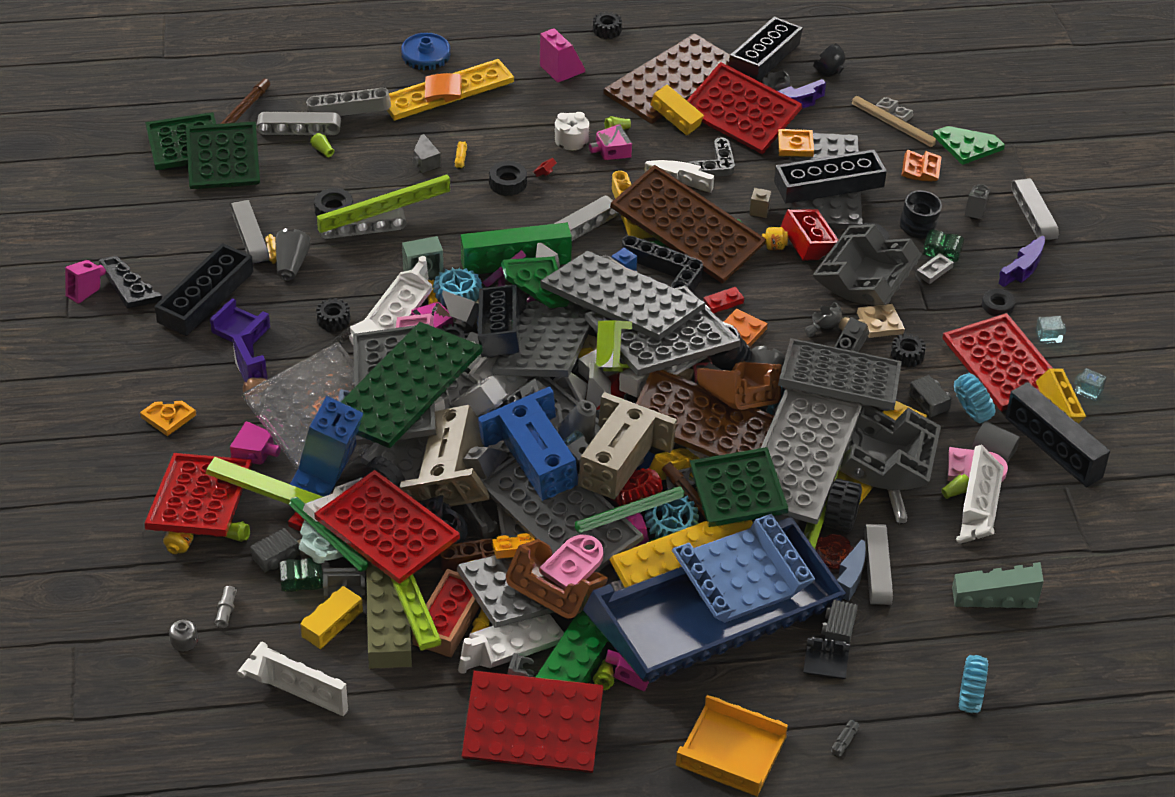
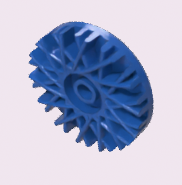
(425, 50)

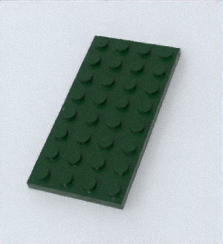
(409, 382)

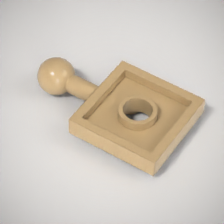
(872, 317)

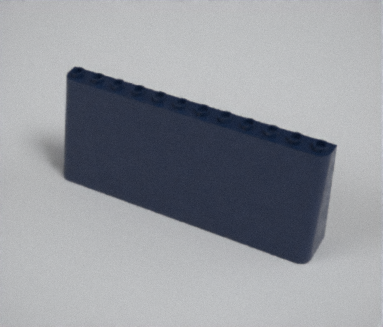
(670, 627)

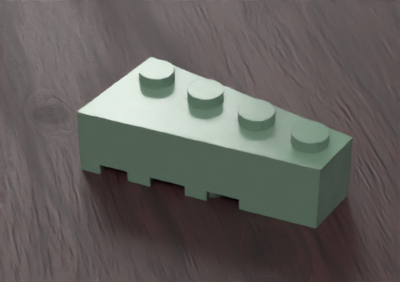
(999, 588)

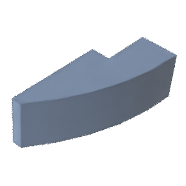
(851, 570)

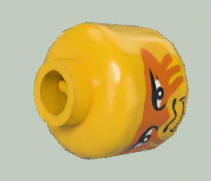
(776, 238)
(177, 542)

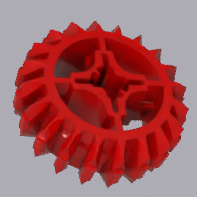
(639, 486)

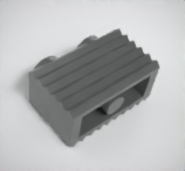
(930, 395)
(275, 549)
(840, 621)

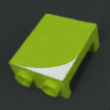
(610, 344)

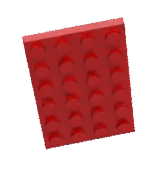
(743, 107)
(998, 356)
(192, 499)
(387, 526)
(533, 721)

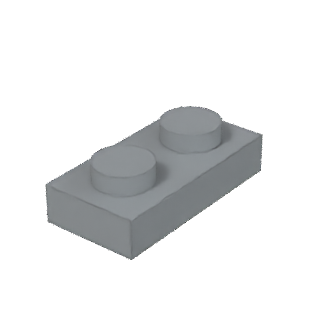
(934, 268)

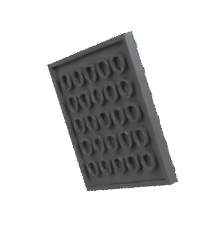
(694, 339)
(840, 374)

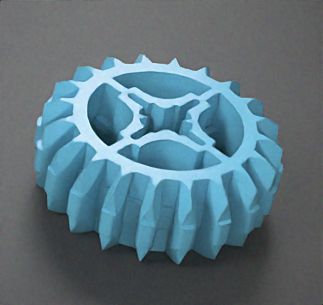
(457, 282)
(974, 397)
(671, 517)
(973, 684)

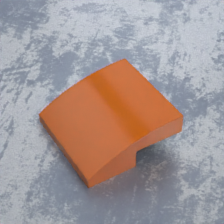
(443, 86)
(921, 167)

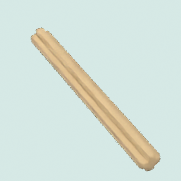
(894, 121)

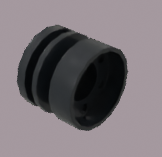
(920, 213)
(727, 359)

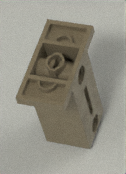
(622, 444)
(443, 464)

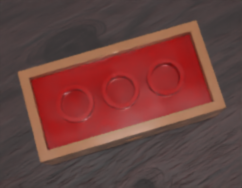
(452, 612)

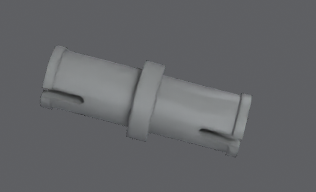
(225, 606)

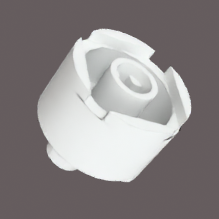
(572, 130)

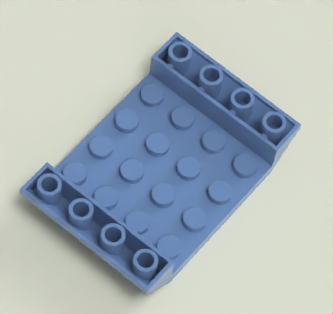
(745, 570)

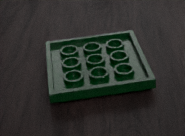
(169, 139)
(222, 155)
(738, 487)

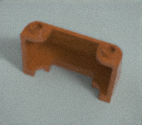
(745, 386)
(526, 578)

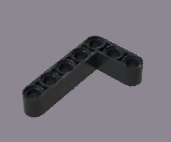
(683, 267)

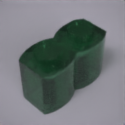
(945, 244)
(300, 575)

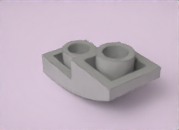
(891, 106)

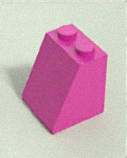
(559, 56)

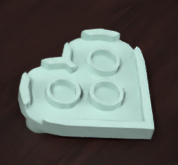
(316, 546)

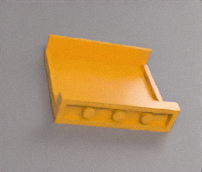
(732, 745)

